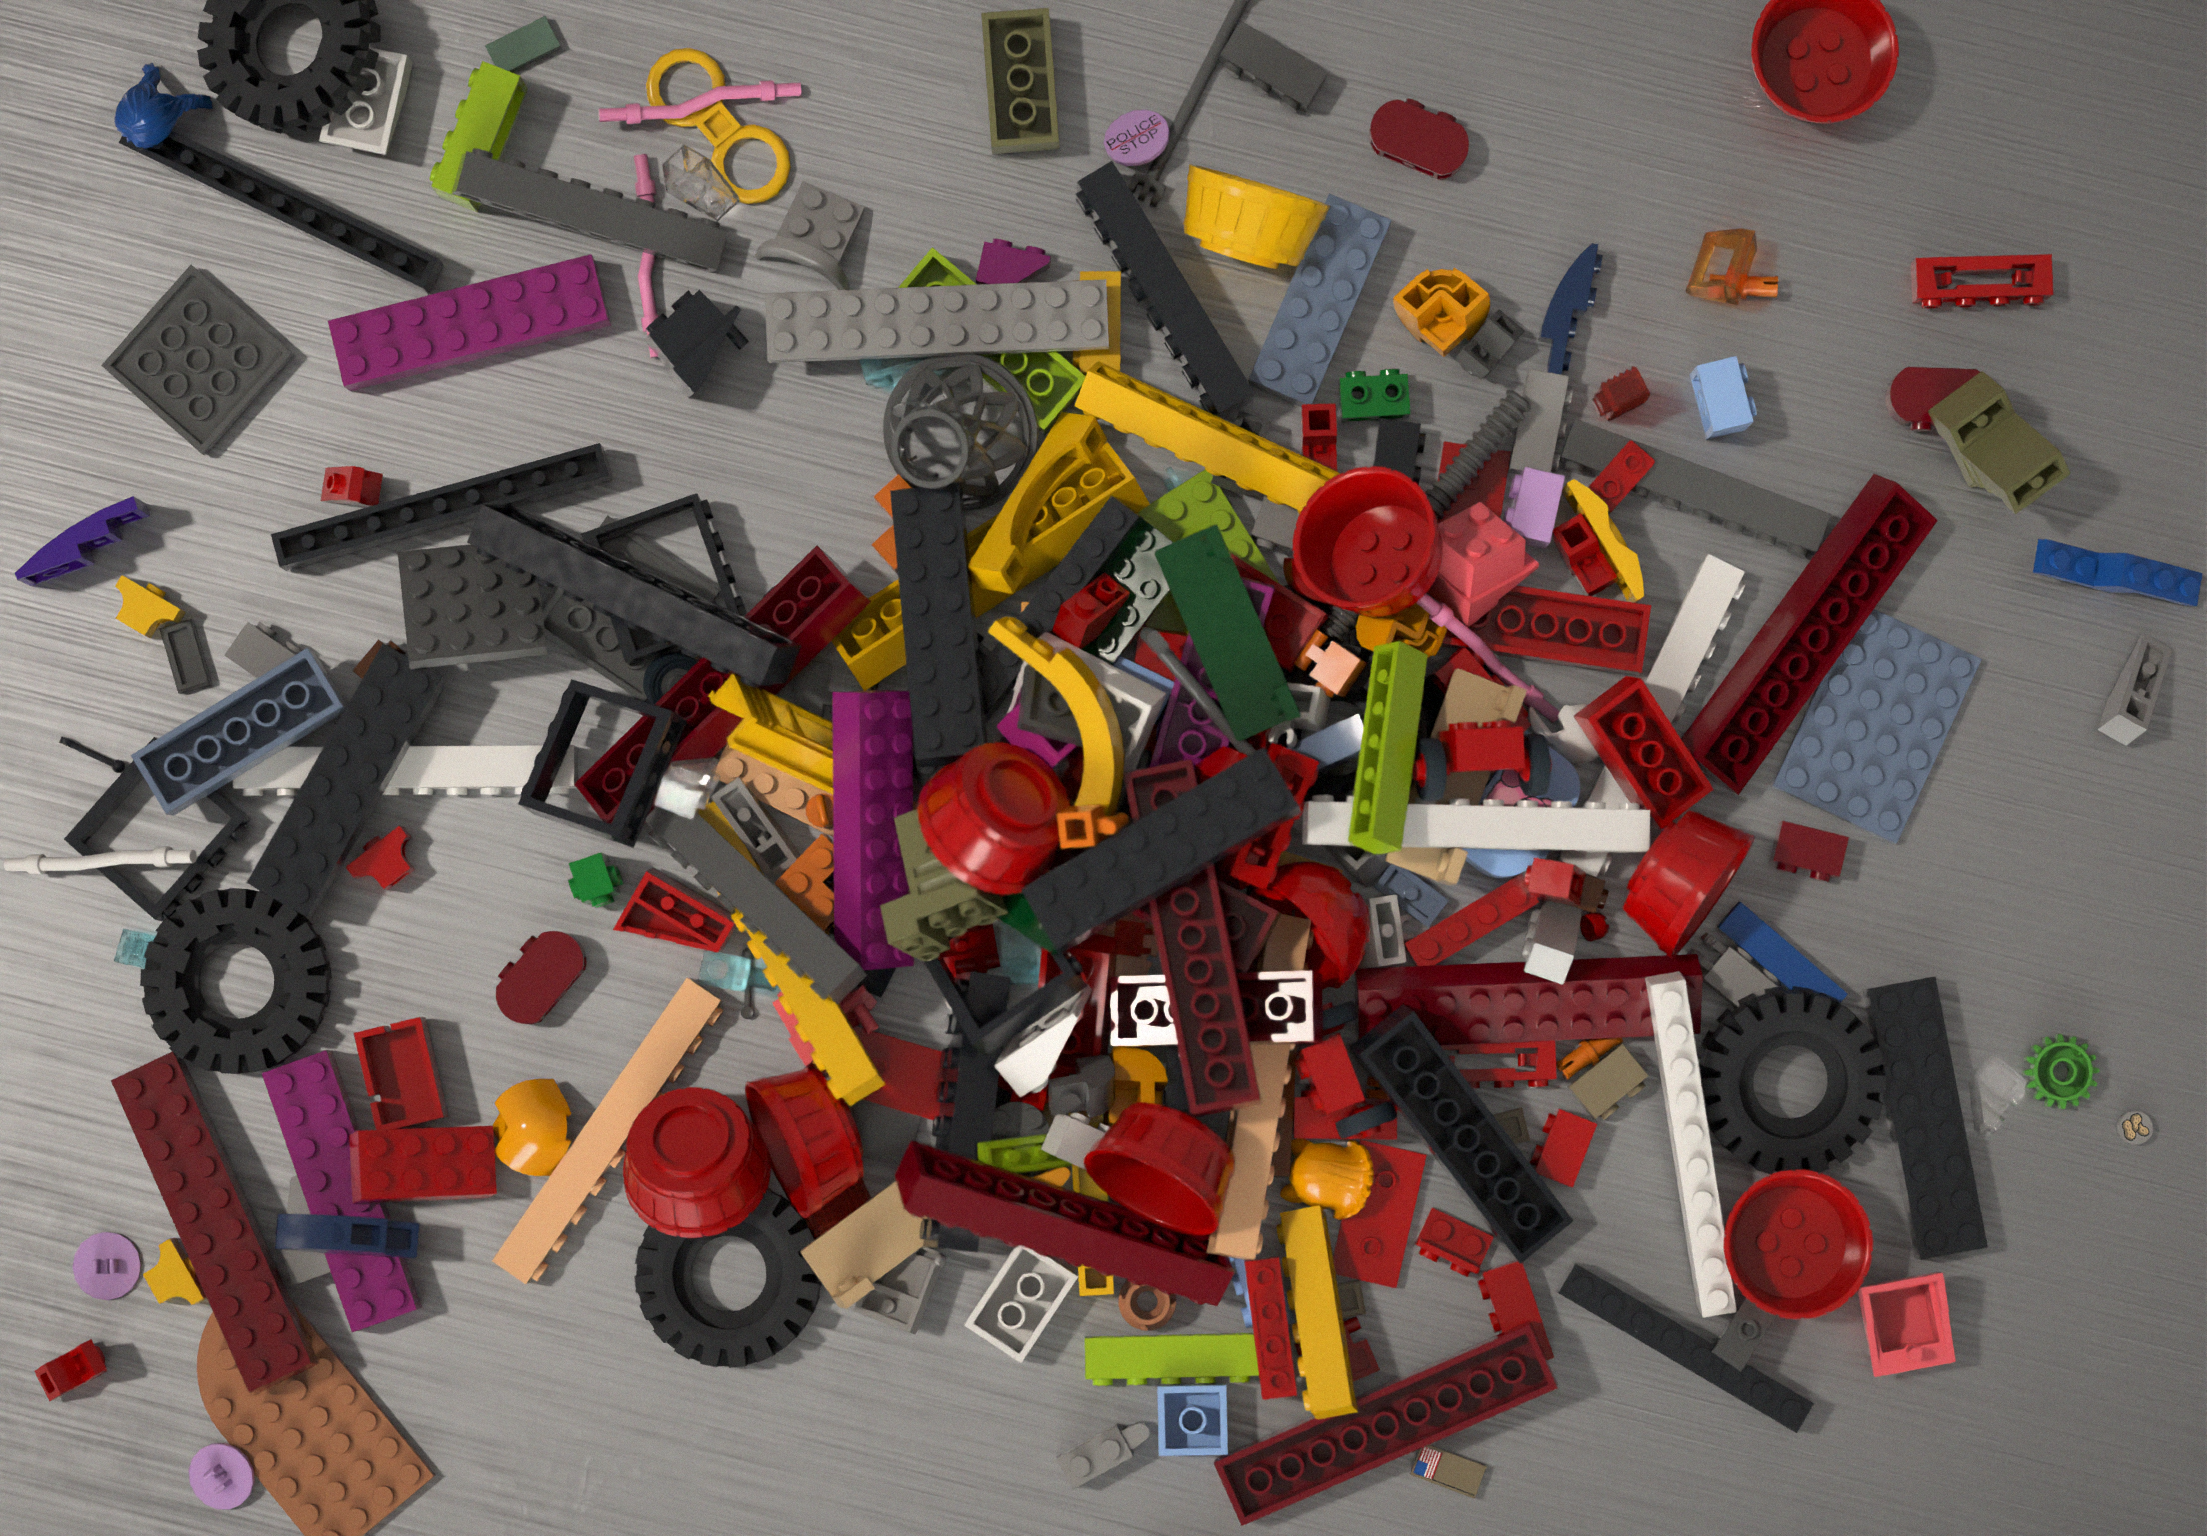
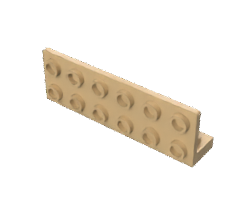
(1466, 700)
(864, 1246)

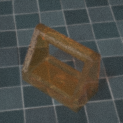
(1731, 288)

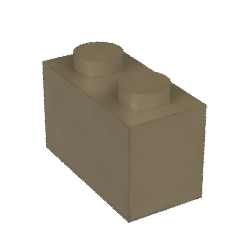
(1608, 1082)

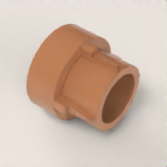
(1140, 1318)

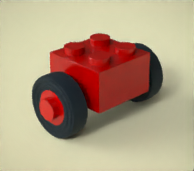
(1481, 749)
(1334, 1079)

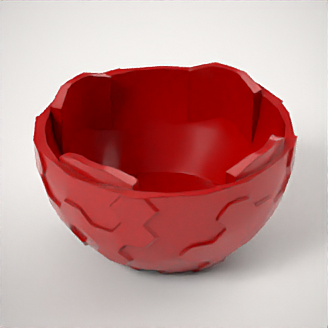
(1336, 916)

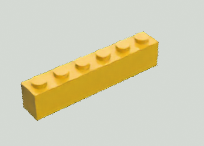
(1318, 1312)

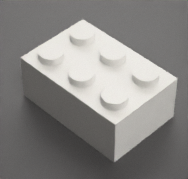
(1021, 1301)

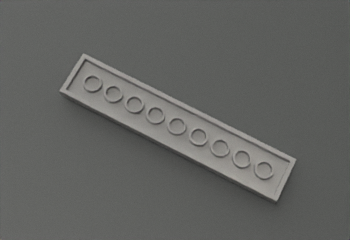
(936, 321)

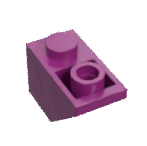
(1010, 265)

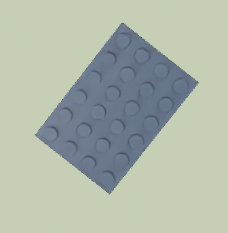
(1877, 725)

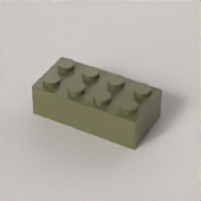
(1020, 81)

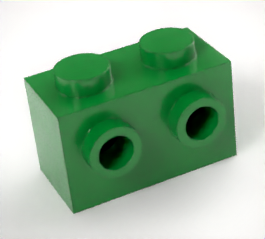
(1375, 401)
(595, 880)

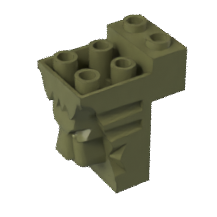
(1997, 445)
(937, 900)

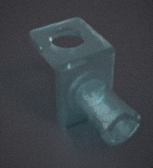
(738, 973)

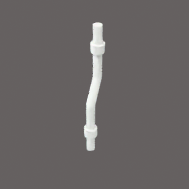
(160, 857)

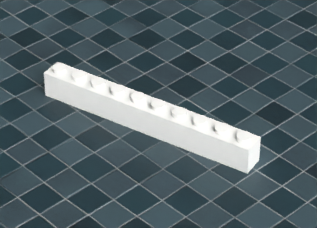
(1673, 673)
(422, 770)
(1494, 825)
(1690, 1143)

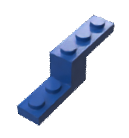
(2117, 572)

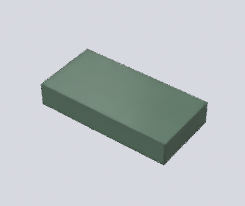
(523, 45)

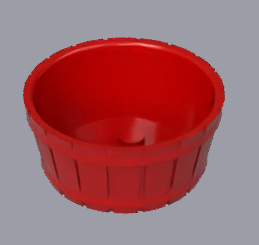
(1824, 56)
(1368, 542)
(994, 817)
(1684, 878)
(807, 1136)
(694, 1163)
(1164, 1168)
(1798, 1244)

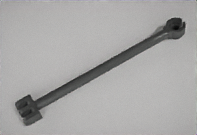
(1150, 180)
(1161, 648)

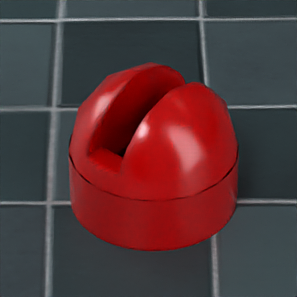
(1594, 926)

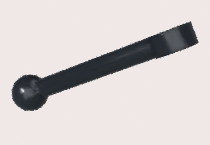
(117, 765)

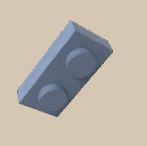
(1412, 894)

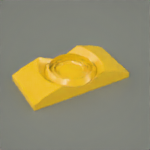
(1611, 543)

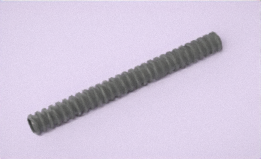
(1452, 483)

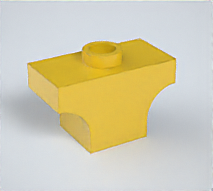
(145, 607)
(174, 1275)

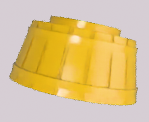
(1250, 218)

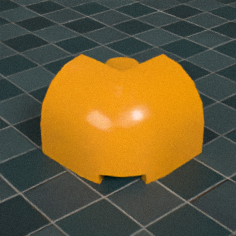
(1442, 308)
(1408, 626)
(1137, 1079)
(532, 1127)

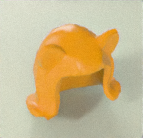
(1330, 1176)

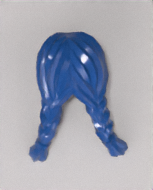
(150, 116)

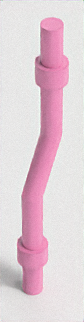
(634, 113)
(645, 189)
(1443, 616)

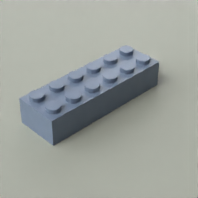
(1319, 303)
(239, 732)

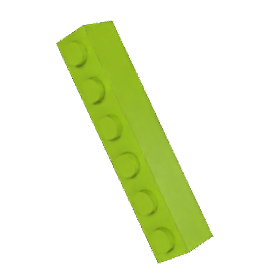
(1387, 748)
(1170, 1358)

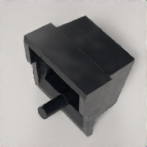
(691, 338)

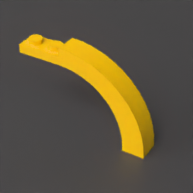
(1089, 704)

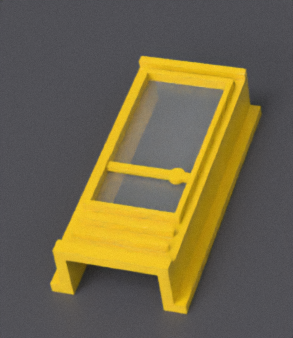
(779, 732)

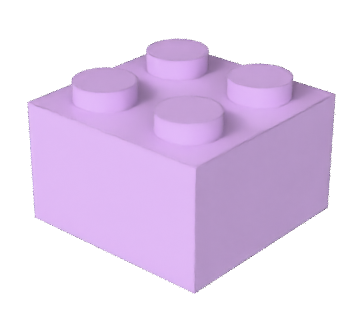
(1534, 505)

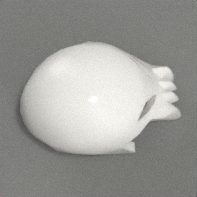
(1571, 740)

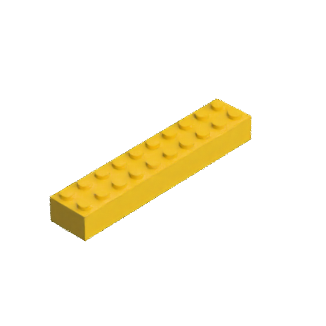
(875, 638)

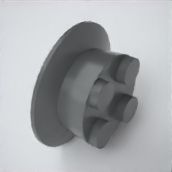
(1019, 1120)

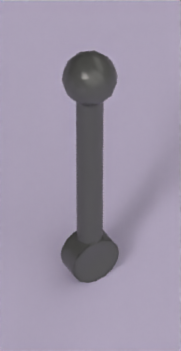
(747, 1011)

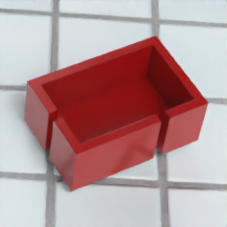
(403, 1073)

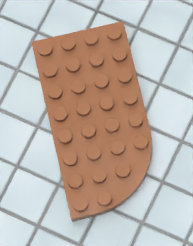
(312, 1438)

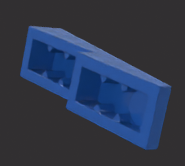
(1775, 953)

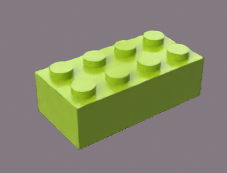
(482, 124)

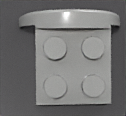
(816, 232)
(904, 1291)

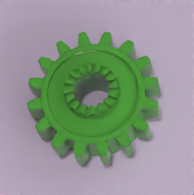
(2078, 1076)

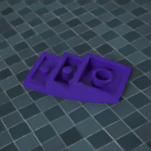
(73, 547)

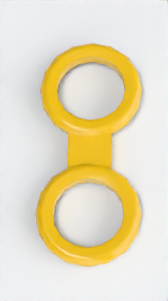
(719, 125)

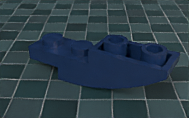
(1570, 298)
(347, 1235)

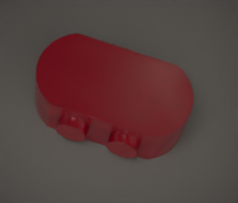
(1419, 138)
(1920, 389)
(540, 976)

